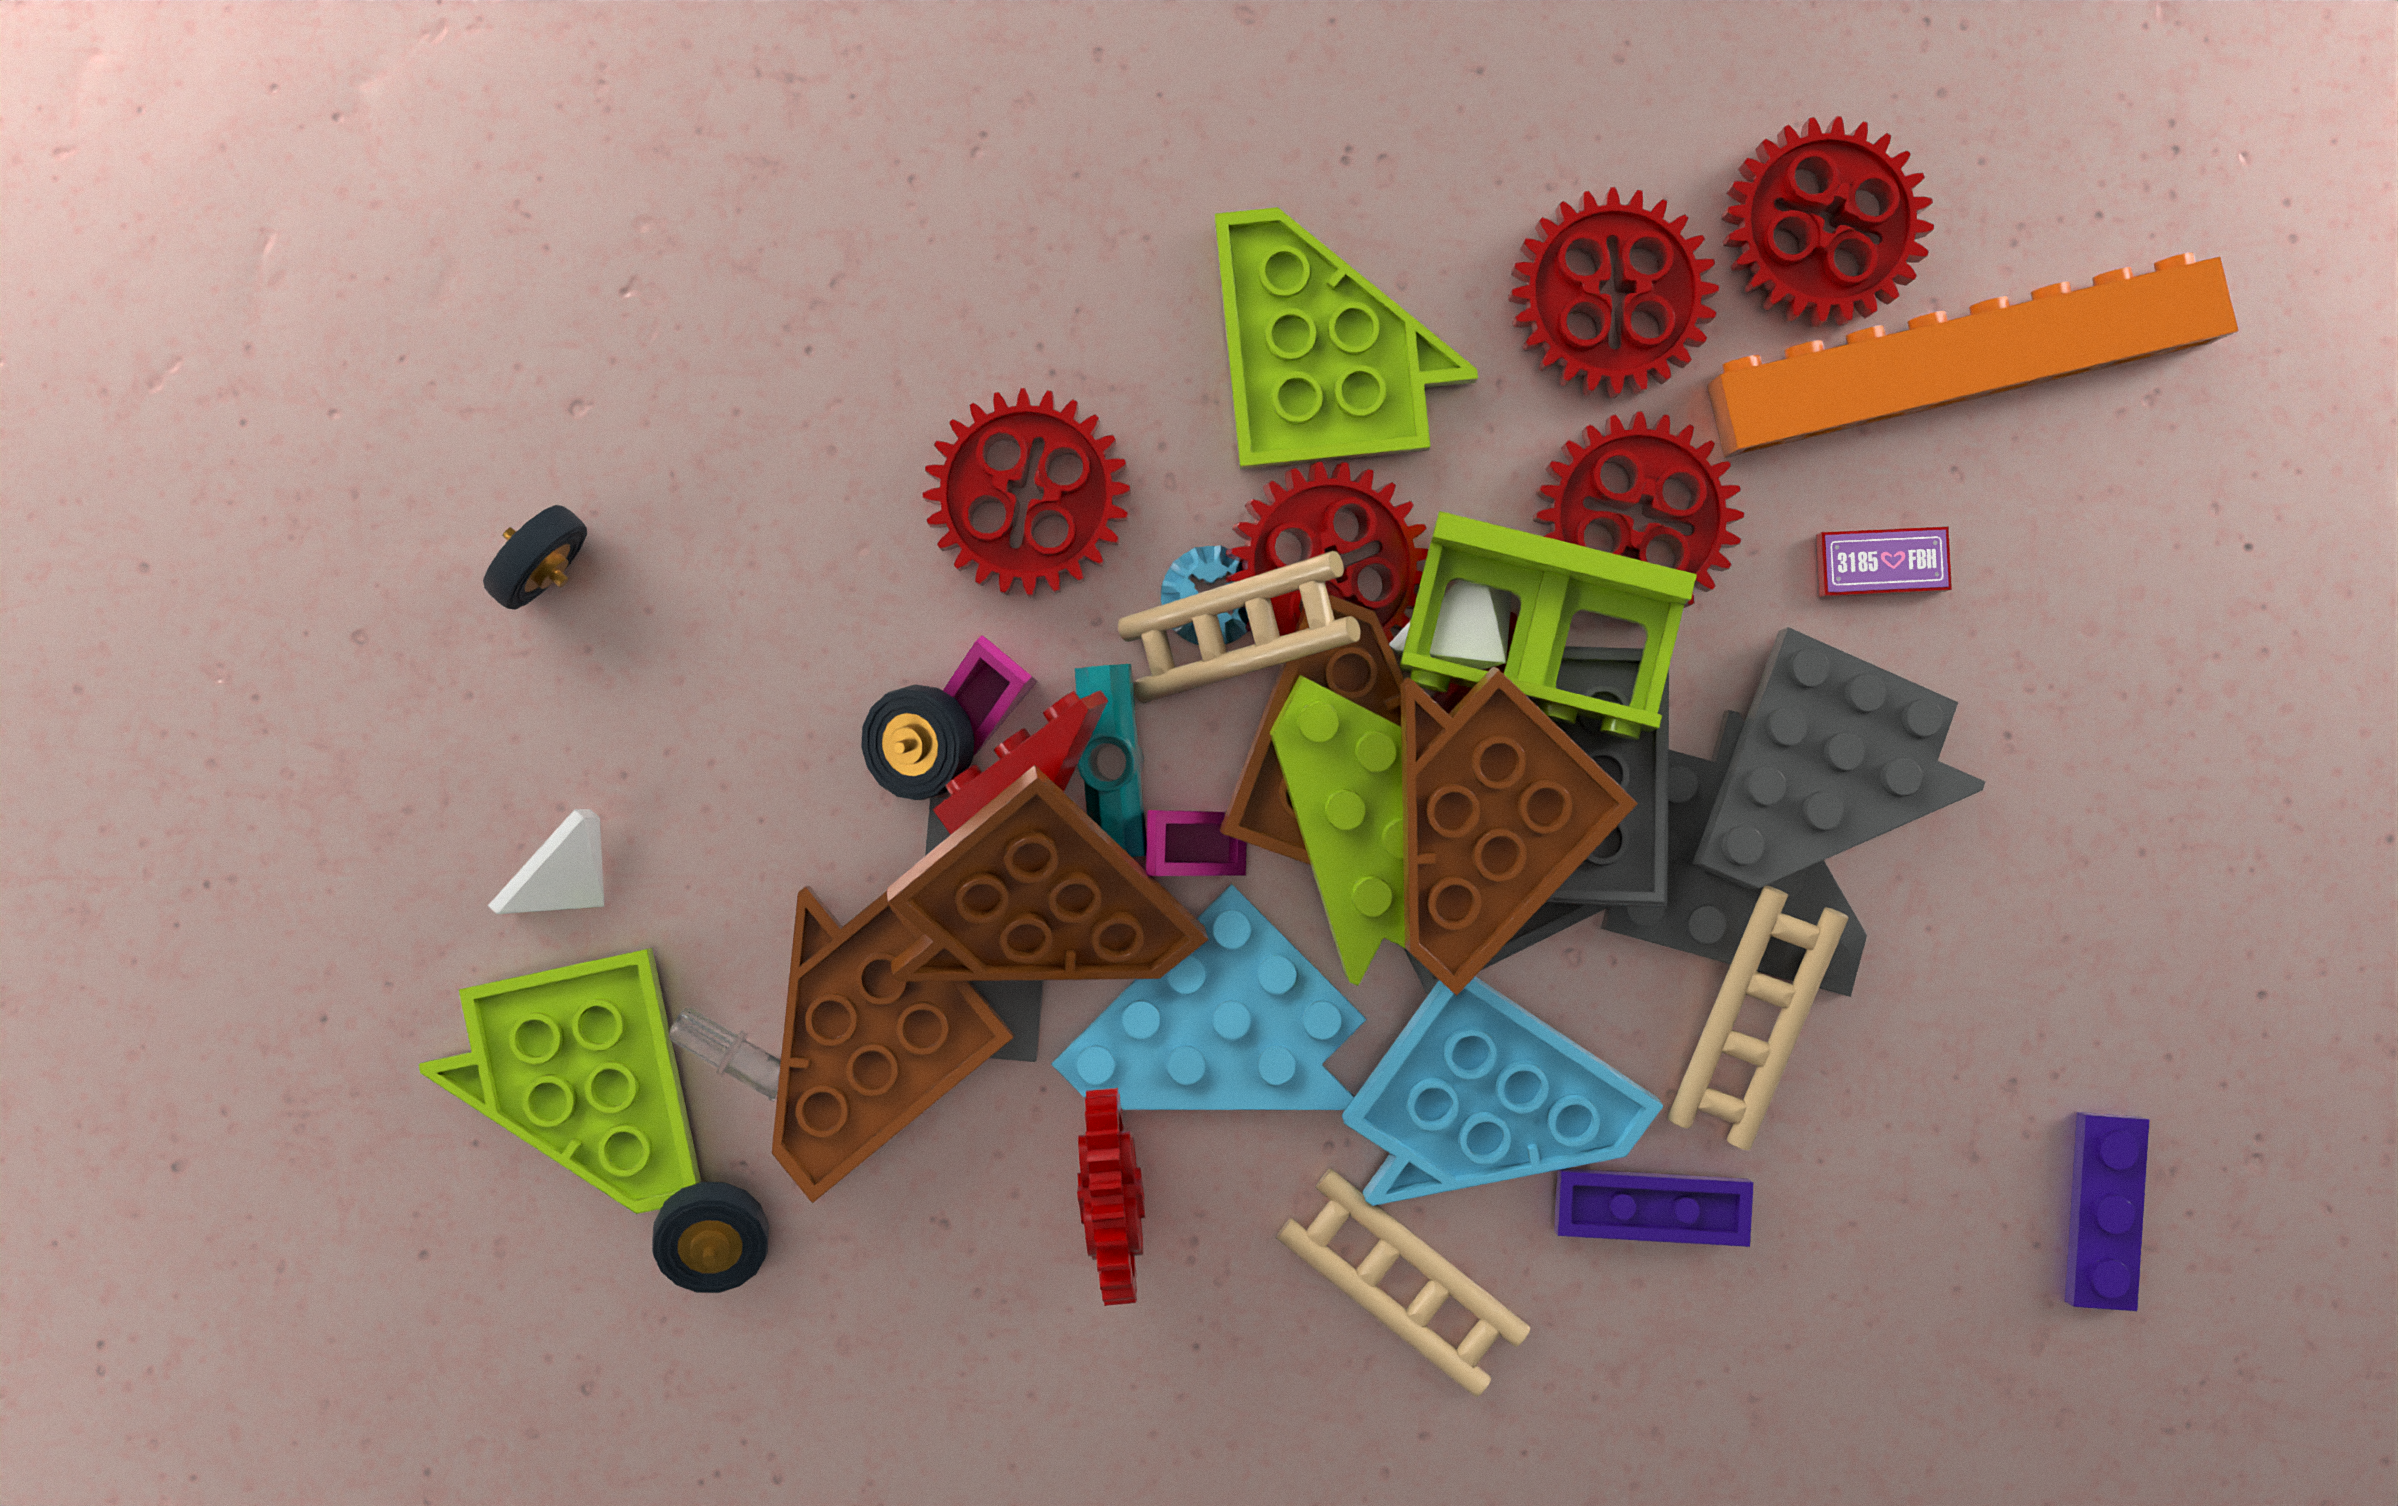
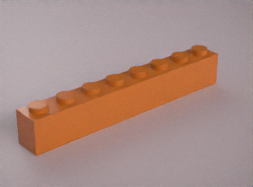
(1972, 355)

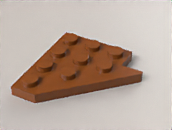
(1359, 671)
(1490, 820)
(1037, 897)
(863, 1046)

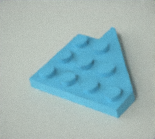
(1223, 1028)
(1489, 1097)

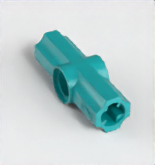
(1118, 802)

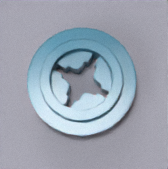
(1209, 565)

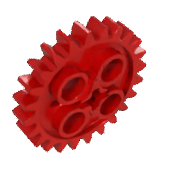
(1842, 167)
(1669, 295)
(1650, 460)
(970, 481)
(1309, 514)
(1110, 1196)

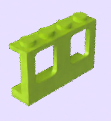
(1552, 585)

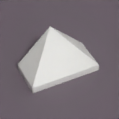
(1469, 627)
(562, 871)

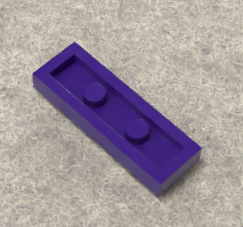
(1653, 1207)
(2107, 1211)

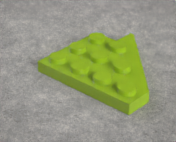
(1319, 350)
(1349, 807)
(581, 1074)

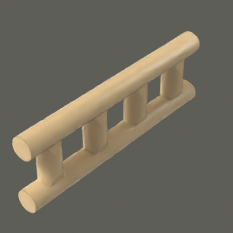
(1269, 647)
(1744, 980)
(1409, 1322)

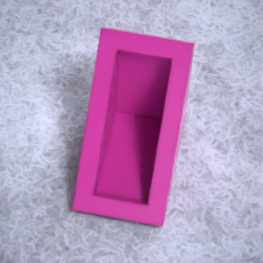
(988, 688)
(1192, 845)

